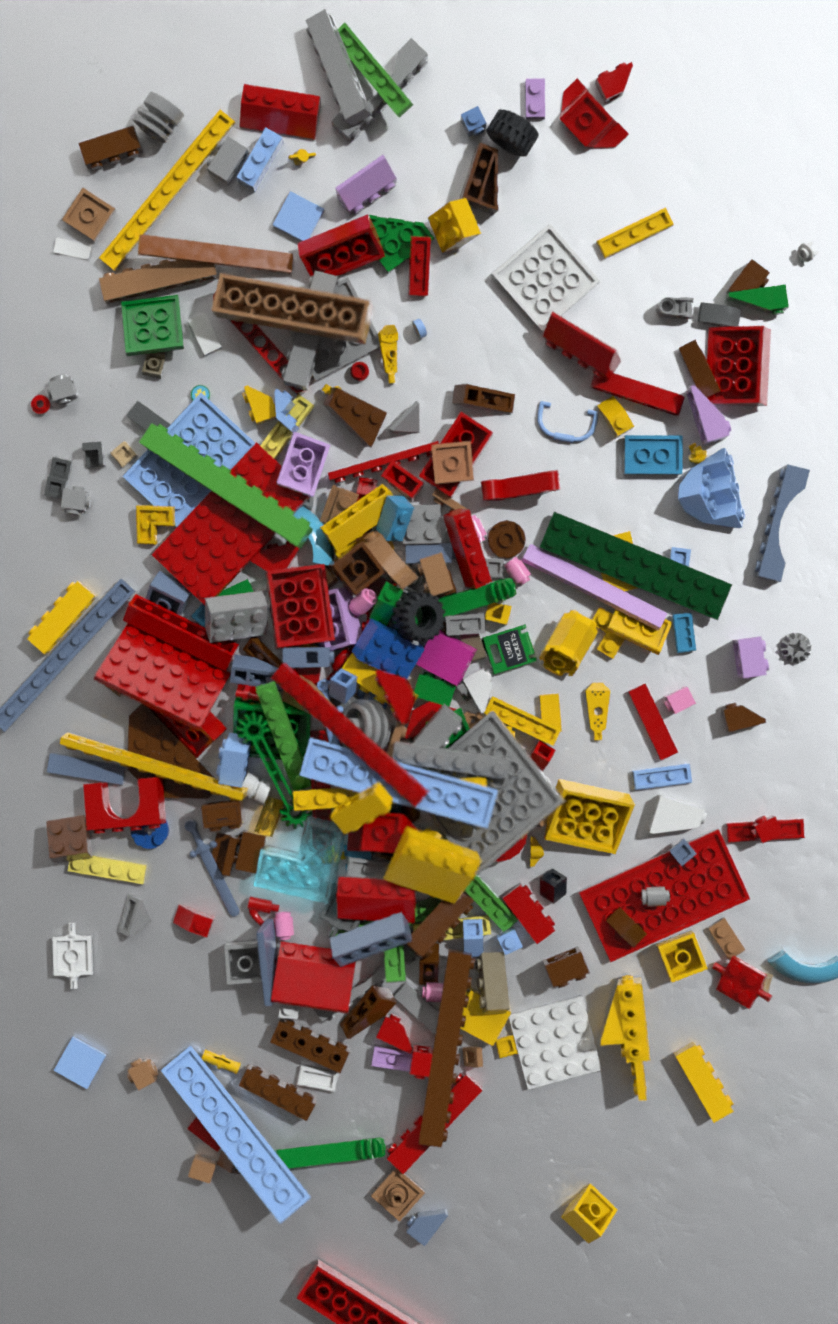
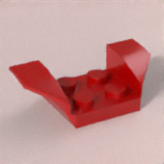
(589, 119)
(379, 835)

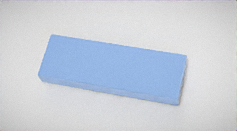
(662, 776)

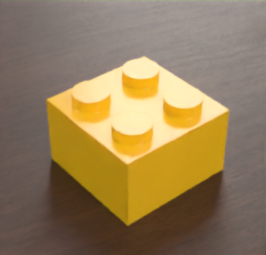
(454, 225)
(681, 956)

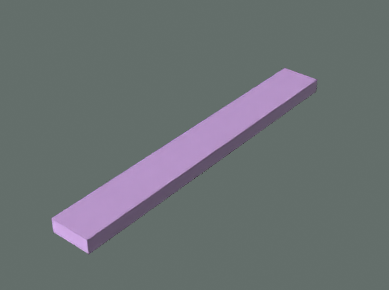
(594, 587)

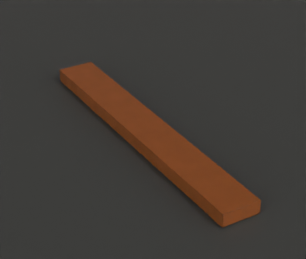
(215, 254)

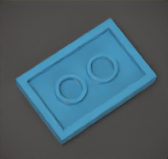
(653, 454)

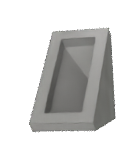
(408, 421)
(134, 917)

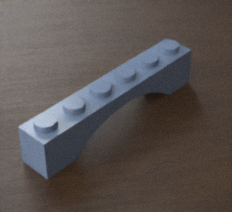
(771, 561)

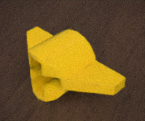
(301, 156)
(536, 851)

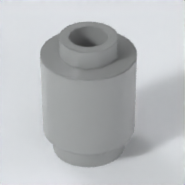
(655, 896)

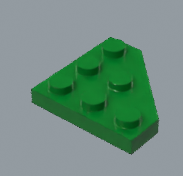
(395, 239)

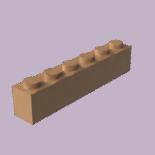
(154, 279)

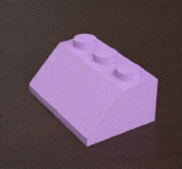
(366, 185)
(345, 623)

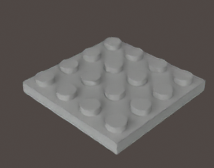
(339, 353)

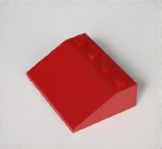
(740, 364)
(299, 606)
(312, 978)

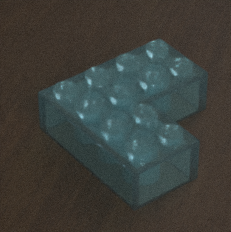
(311, 870)

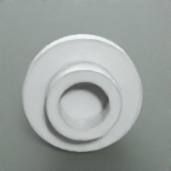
(806, 252)

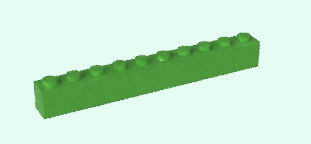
(226, 486)

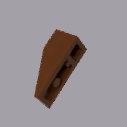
(483, 398)
(368, 1010)

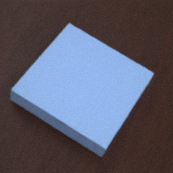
(298, 217)
(80, 1062)

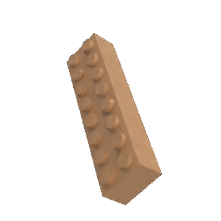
(292, 308)

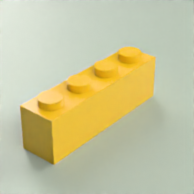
(356, 519)
(62, 617)
(366, 678)
(702, 1080)

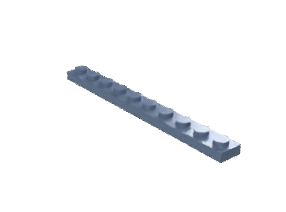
(64, 653)

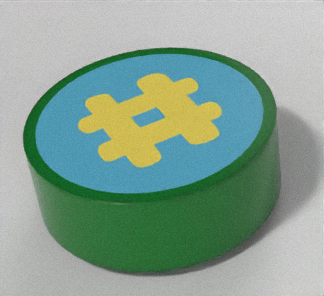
(200, 389)

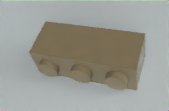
(492, 983)

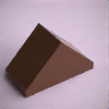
(626, 927)

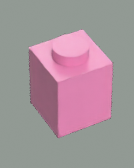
(679, 700)

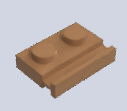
(338, 501)

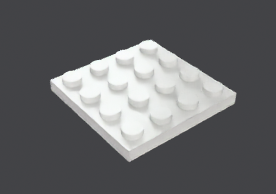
(545, 277)
(555, 1042)

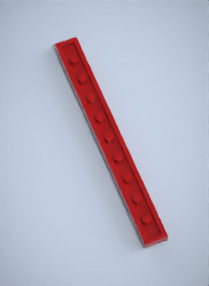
(350, 734)

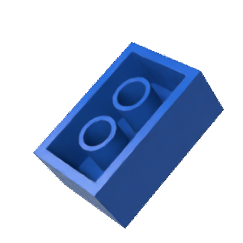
(387, 649)

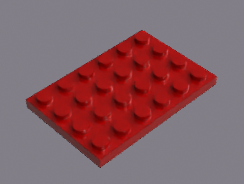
(162, 677)

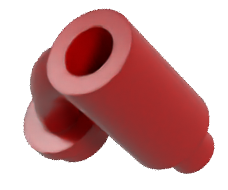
(261, 905)

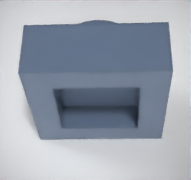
(682, 852)

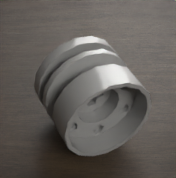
(158, 117)

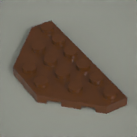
(154, 740)

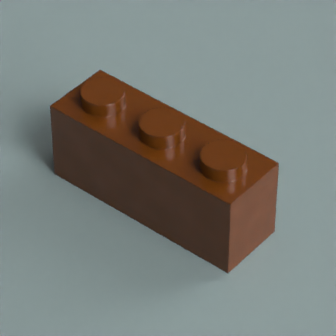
(110, 148)

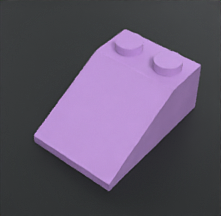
(708, 419)
(303, 464)

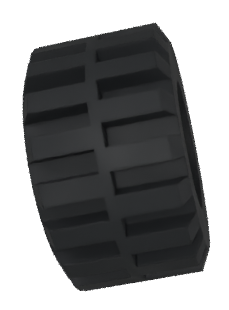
(512, 132)
(405, 616)

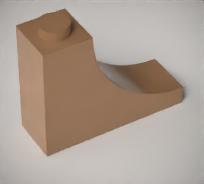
(395, 568)

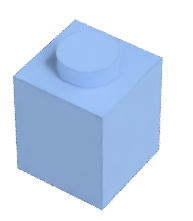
(509, 941)

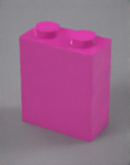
(447, 657)

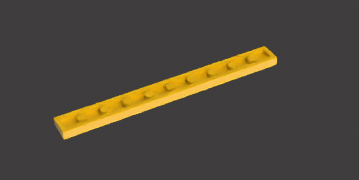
(167, 190)
(147, 764)
(333, 797)

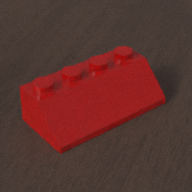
(279, 111)
(342, 248)
(581, 346)
(462, 430)
(194, 740)
(374, 899)

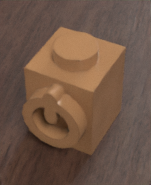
(142, 1072)

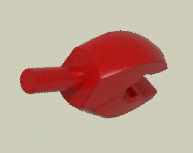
(339, 661)

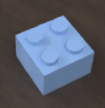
(233, 761)

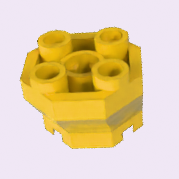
(568, 643)

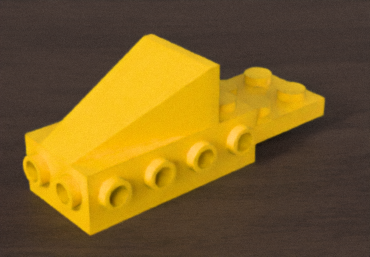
(628, 1027)

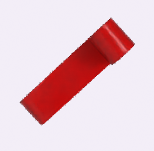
(520, 486)

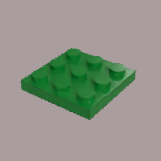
(152, 325)

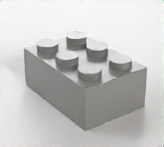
(236, 616)

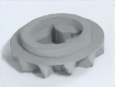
(787, 651)

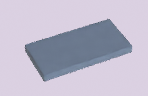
(267, 958)

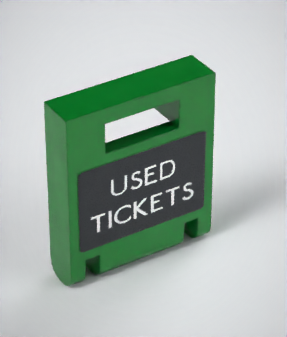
(512, 647)

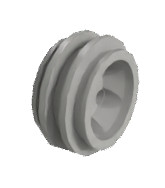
(370, 719)

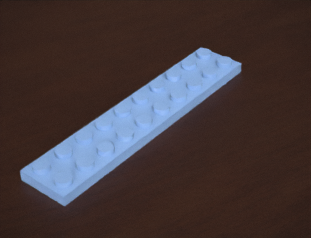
(445, 797)
(236, 1134)

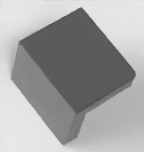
(94, 454)

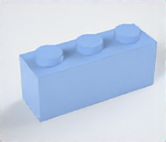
(260, 159)

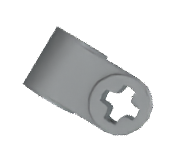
(680, 308)

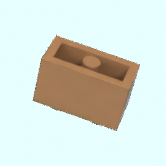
(436, 574)

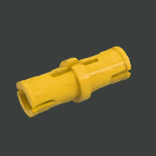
(221, 1061)

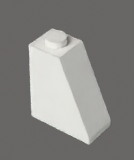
(675, 815)

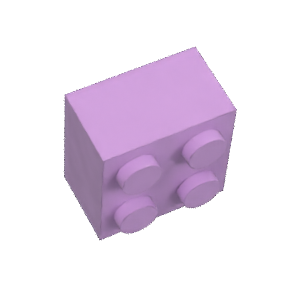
(750, 657)

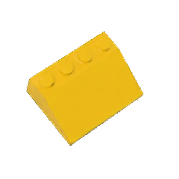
(589, 817)
(432, 865)

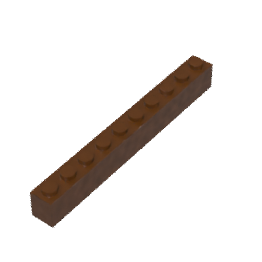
(445, 1048)

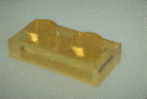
(269, 816)

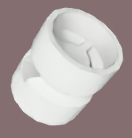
(257, 789)

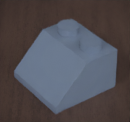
(168, 593)

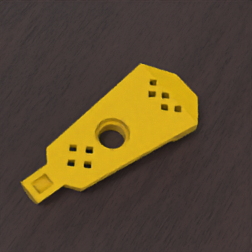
(388, 342)
(598, 701)

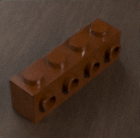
(436, 925)
(310, 1045)
(277, 1092)

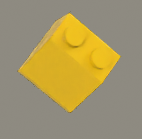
(589, 1213)

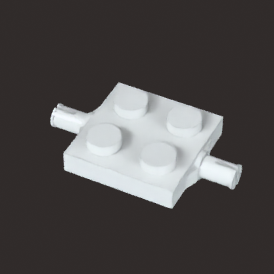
(72, 955)

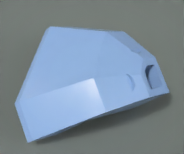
(712, 492)

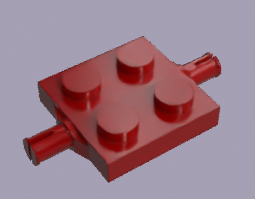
(741, 982)

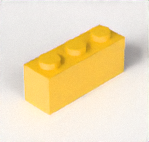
(362, 808)

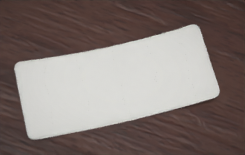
(72, 248)

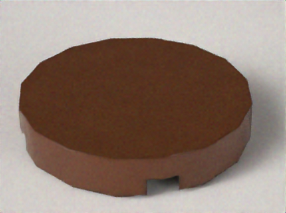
(506, 539)

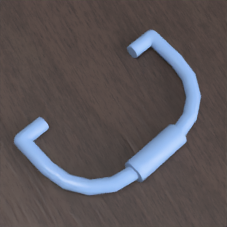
(565, 437)

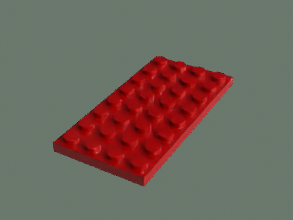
(220, 538)
(696, 891)

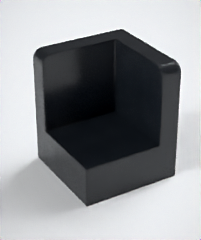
(553, 886)

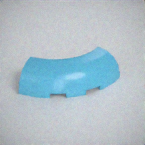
(322, 550)
(803, 972)

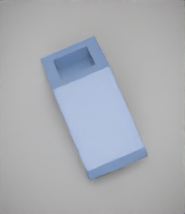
(283, 406)
(473, 936)

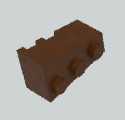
(481, 180)
(357, 415)

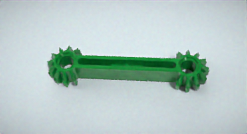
(473, 598)
(271, 766)
(332, 1152)

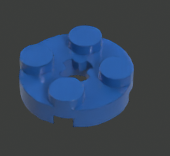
(152, 841)

